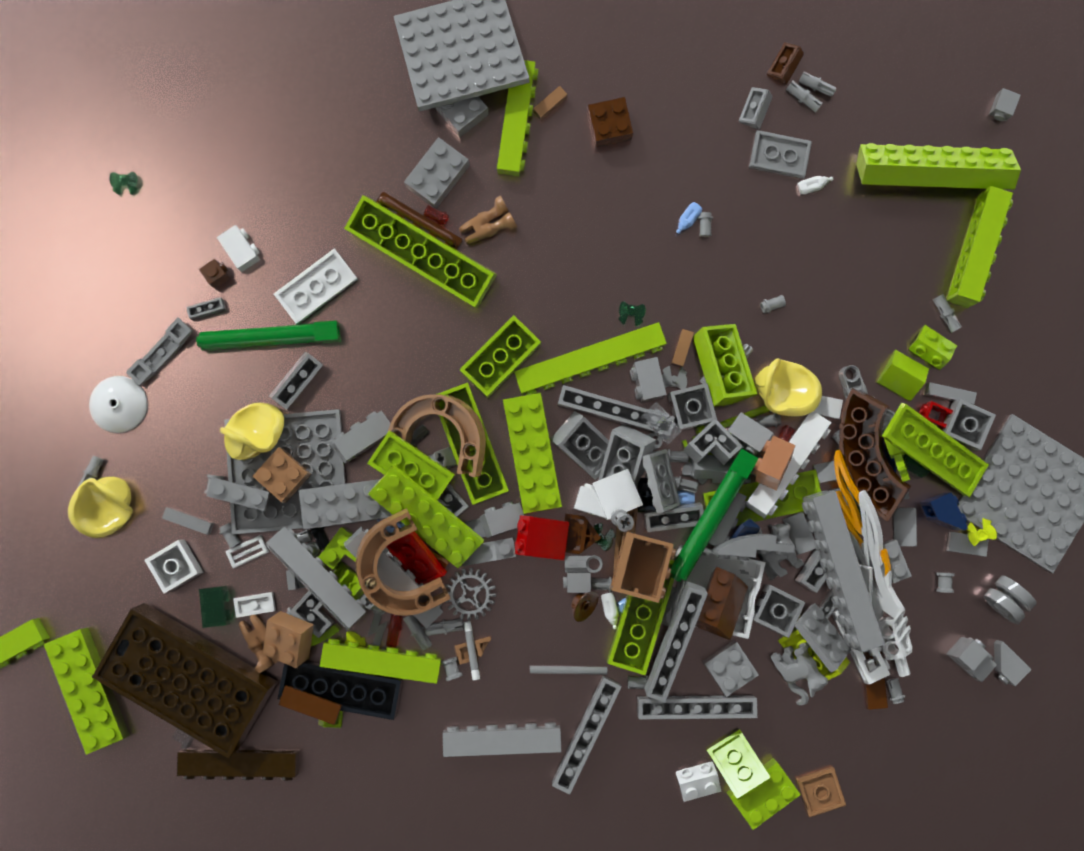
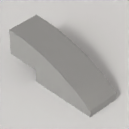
(713, 469)

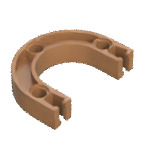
(458, 413)
(382, 596)

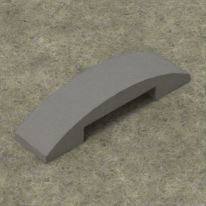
(160, 353)

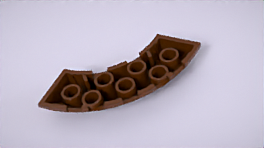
(865, 455)

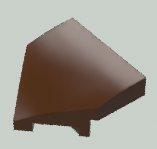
(580, 534)

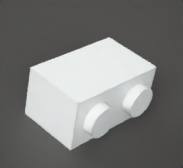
(238, 247)

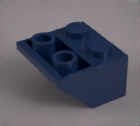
(944, 511)

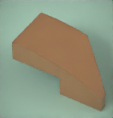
(462, 651)

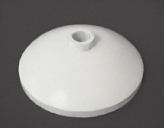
(130, 405)

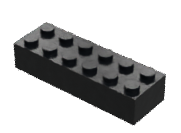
(355, 691)

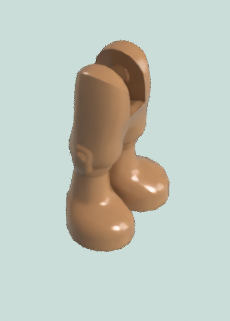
(483, 227)
(255, 642)

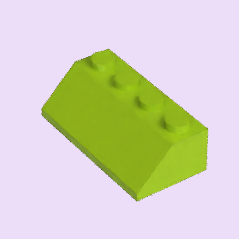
(724, 364)

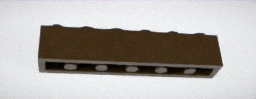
(241, 764)

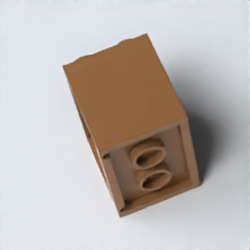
(642, 567)

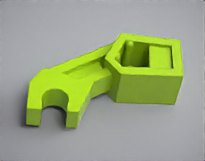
(897, 455)

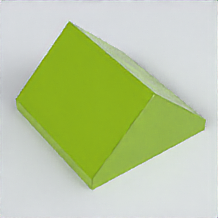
(903, 376)

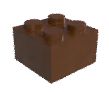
(610, 122)

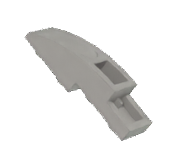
(749, 545)

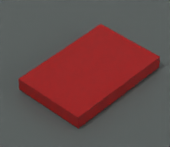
(417, 558)

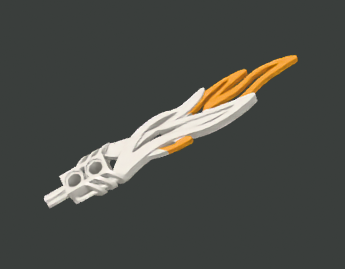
(873, 555)

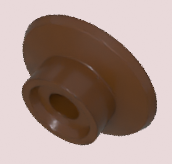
(584, 605)

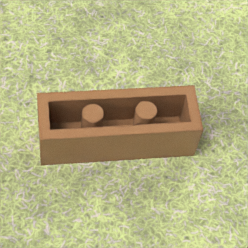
(550, 103)
(682, 348)

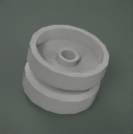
(1010, 599)

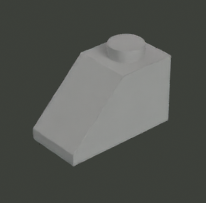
(1009, 664)

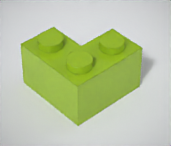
(335, 551)

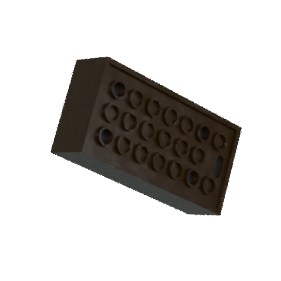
(184, 679)

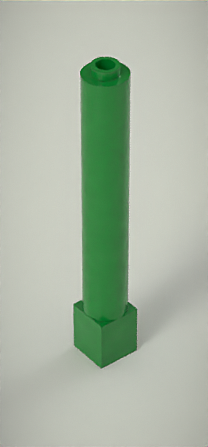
(270, 336)
(713, 515)

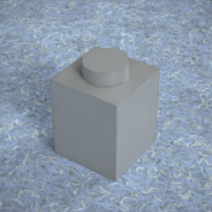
(1004, 105)
(577, 582)

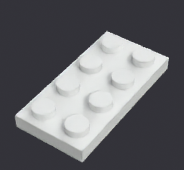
(315, 286)

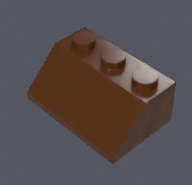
(722, 603)

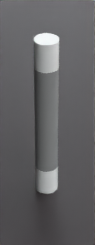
(471, 650)

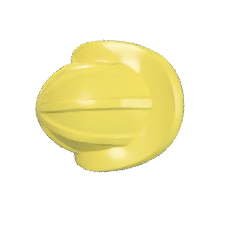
(788, 388)
(253, 430)
(100, 506)

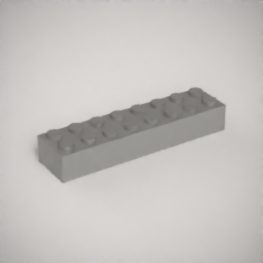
(842, 571)

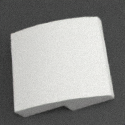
(617, 493)

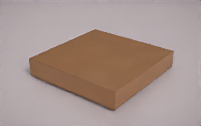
(821, 791)

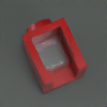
(935, 413)

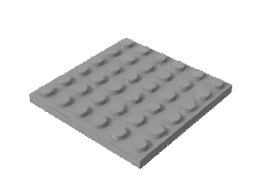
(460, 51)
(309, 441)
(1030, 493)

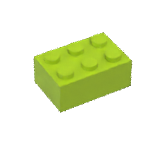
(767, 799)

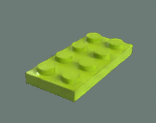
(413, 462)

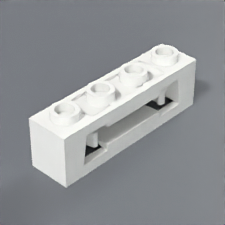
(875, 672)

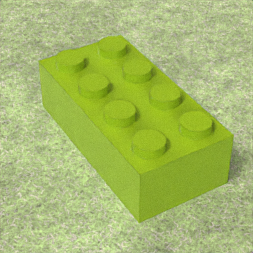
(500, 356)

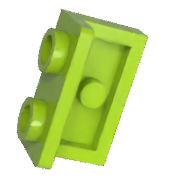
(933, 347)

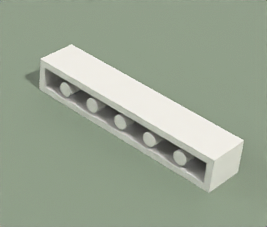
(806, 442)

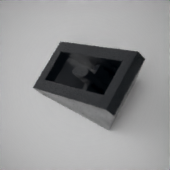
(646, 496)

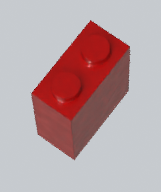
(541, 537)

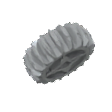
(484, 584)

